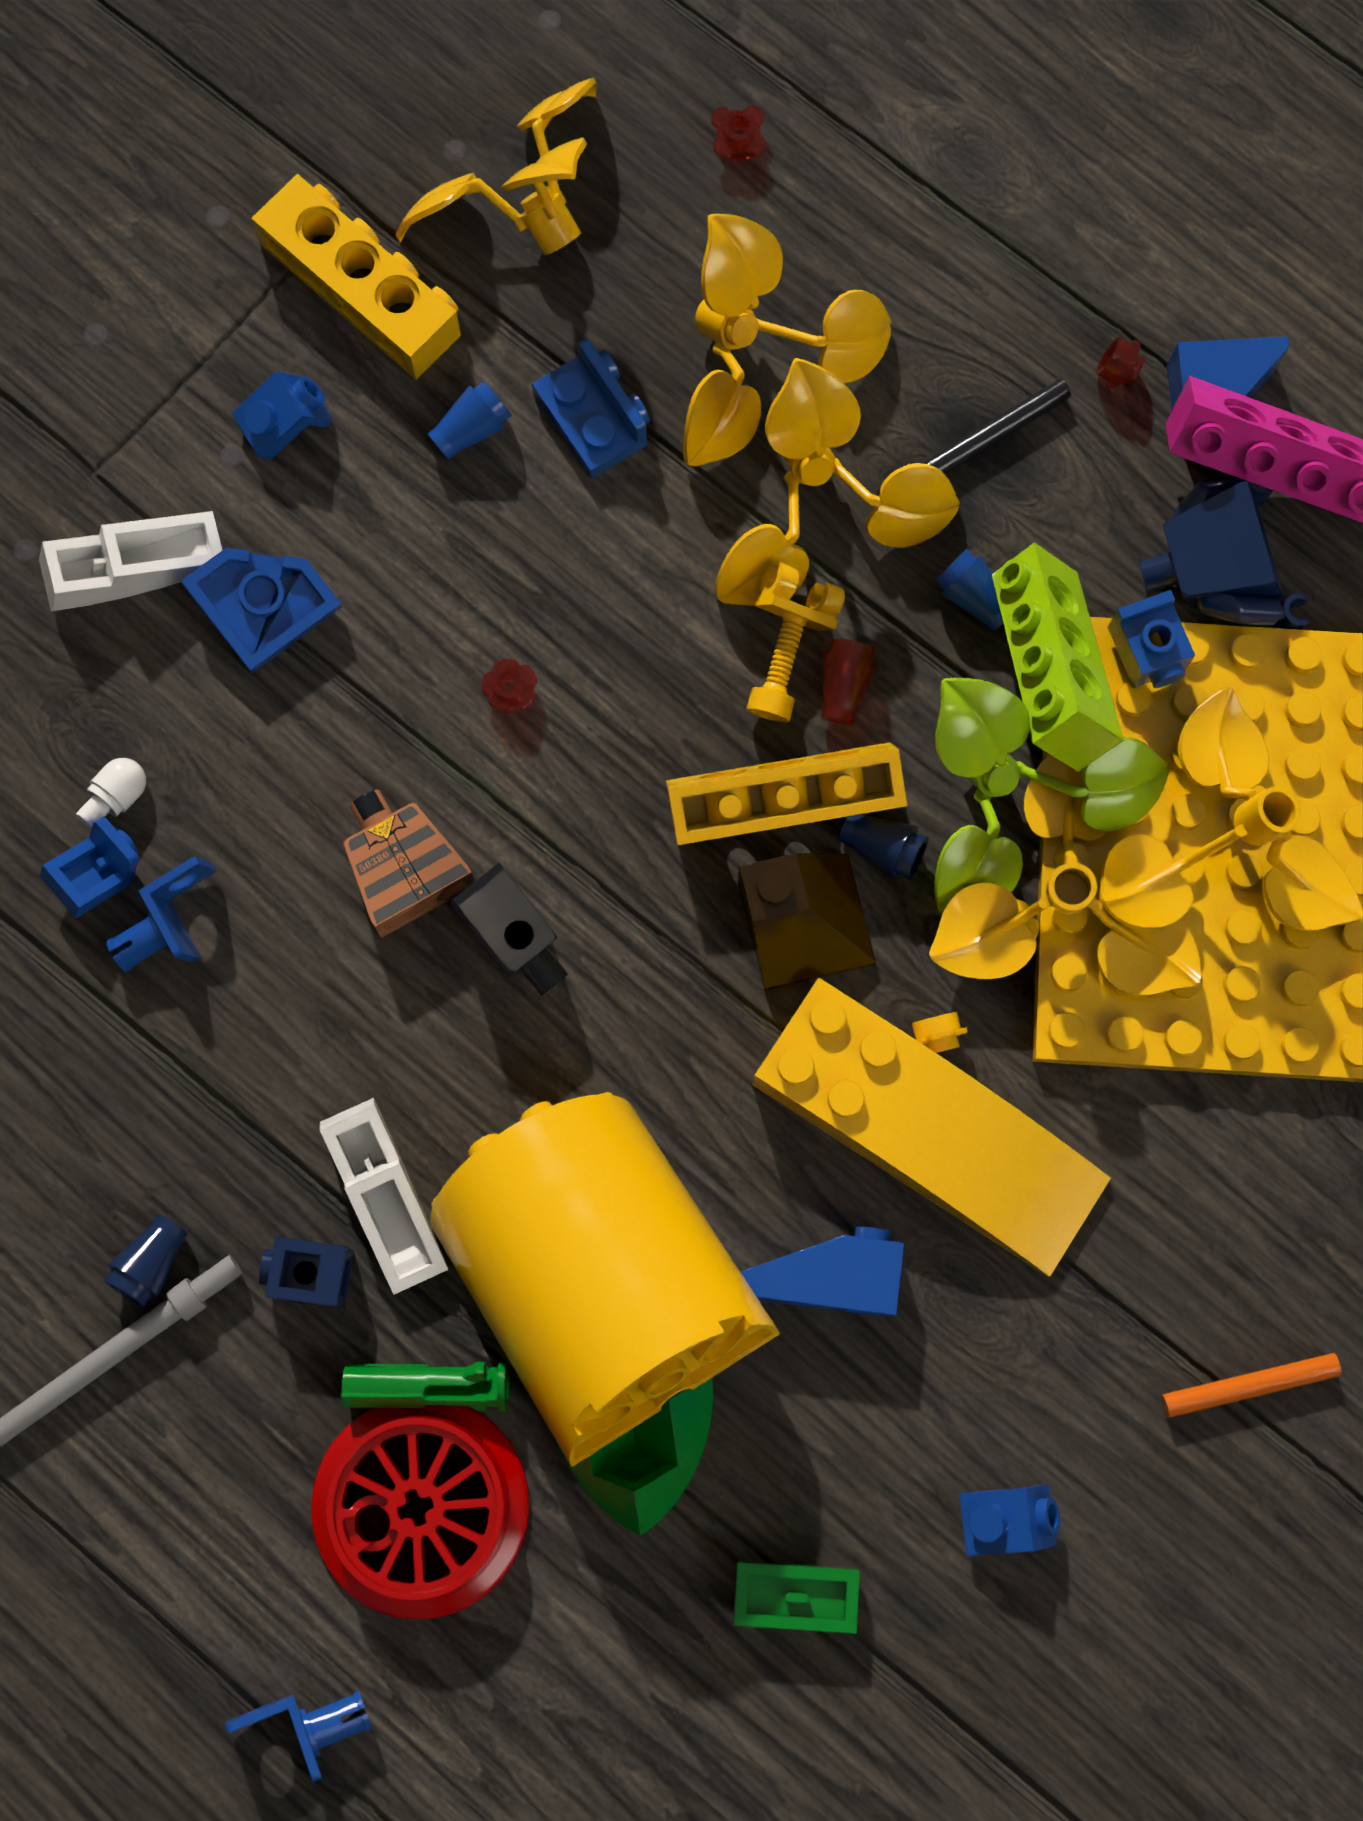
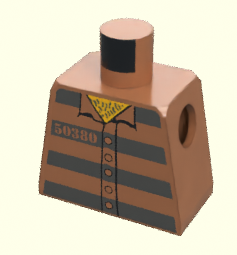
(401, 863)

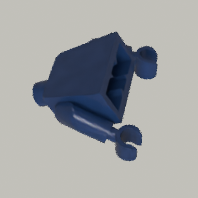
(1223, 556)

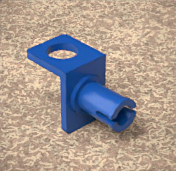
(163, 924)
(314, 1728)

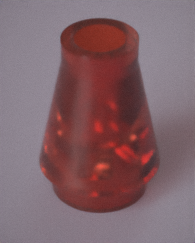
(846, 677)

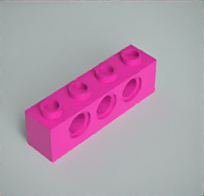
(1268, 447)

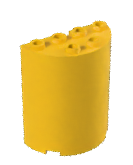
(594, 1268)

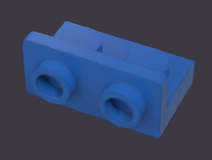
(593, 409)

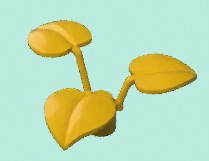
(544, 209)
(738, 267)
(802, 425)
(1227, 749)
(987, 936)

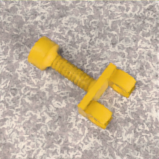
(820, 614)

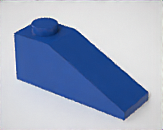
(838, 1275)

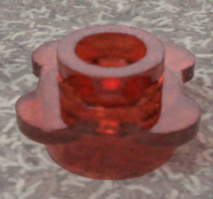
(738, 146)

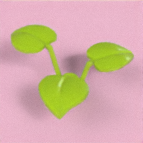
(973, 740)

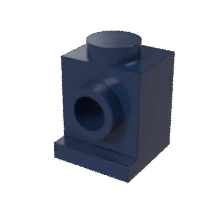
(280, 1269)

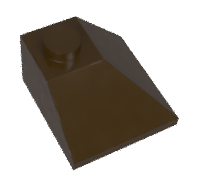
(804, 917)

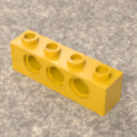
(409, 338)
(786, 793)

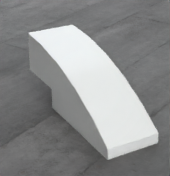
(126, 559)
(383, 1196)

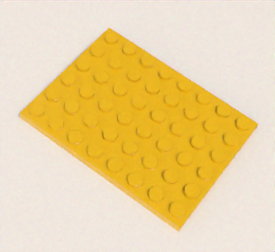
(1266, 993)

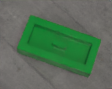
(796, 1597)

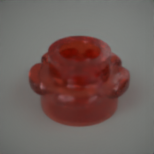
(1120, 362)
(509, 700)

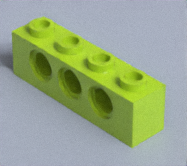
(1056, 658)

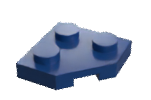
(260, 601)

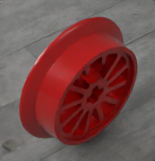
(343, 1543)

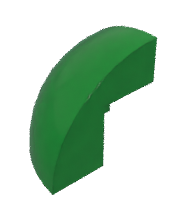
(651, 1464)

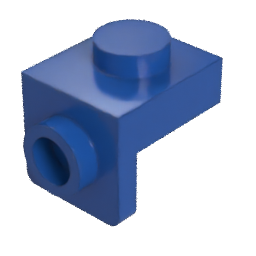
(280, 412)
(92, 869)
(1009, 1520)

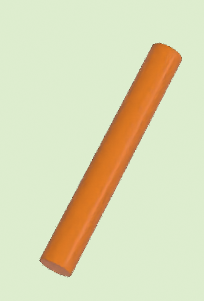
(1251, 1385)

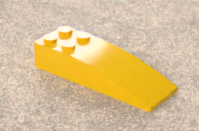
(931, 1126)

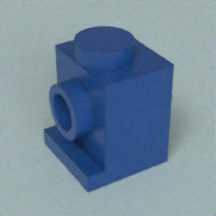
(1139, 656)

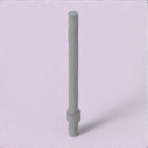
(183, 1302)

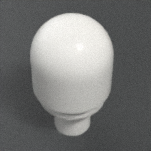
(113, 790)

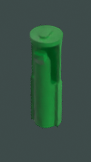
(425, 1386)

